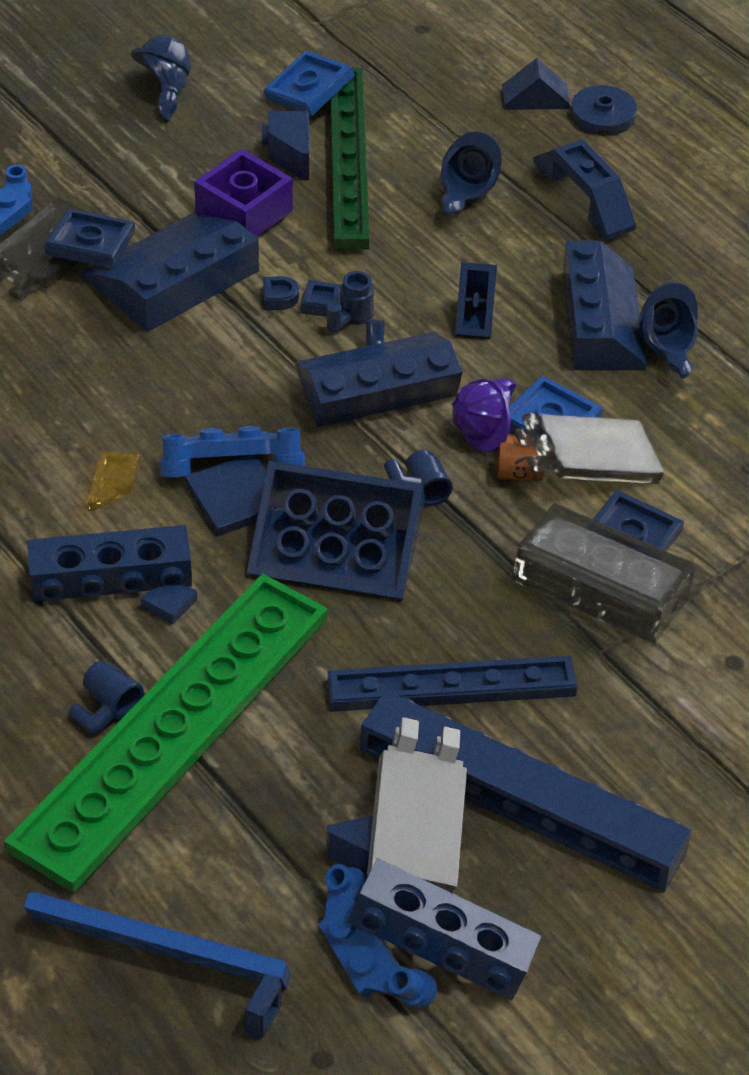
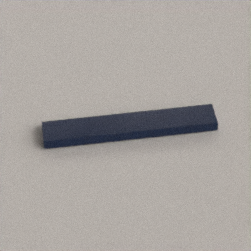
(454, 682)

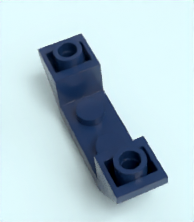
(608, 200)

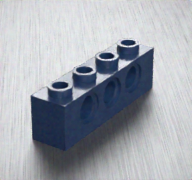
(109, 563)
(444, 929)

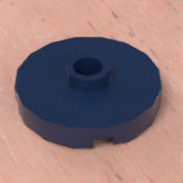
(603, 109)

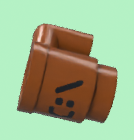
(513, 462)

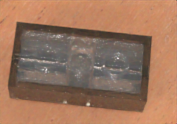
(604, 572)

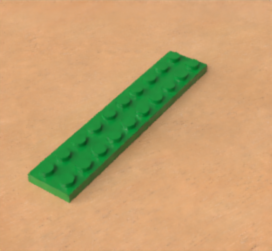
(164, 733)

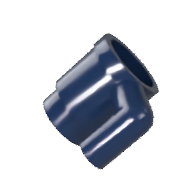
(355, 302)
(425, 470)
(112, 690)

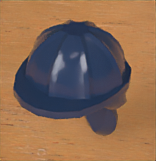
(170, 64)
(469, 170)
(670, 324)

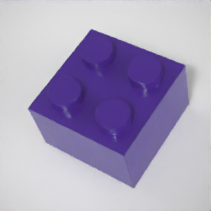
(245, 192)

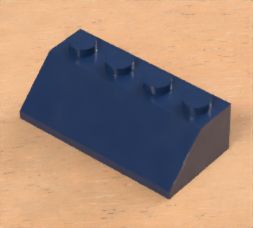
(601, 308)
(380, 378)

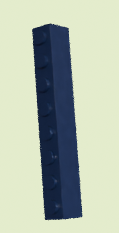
(543, 796)

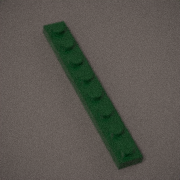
(350, 166)

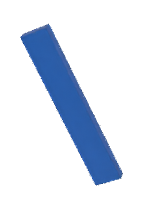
(155, 939)

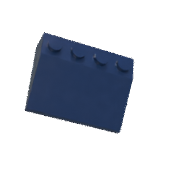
(177, 268)
(336, 530)

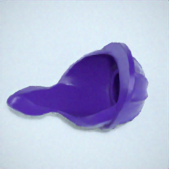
(484, 412)

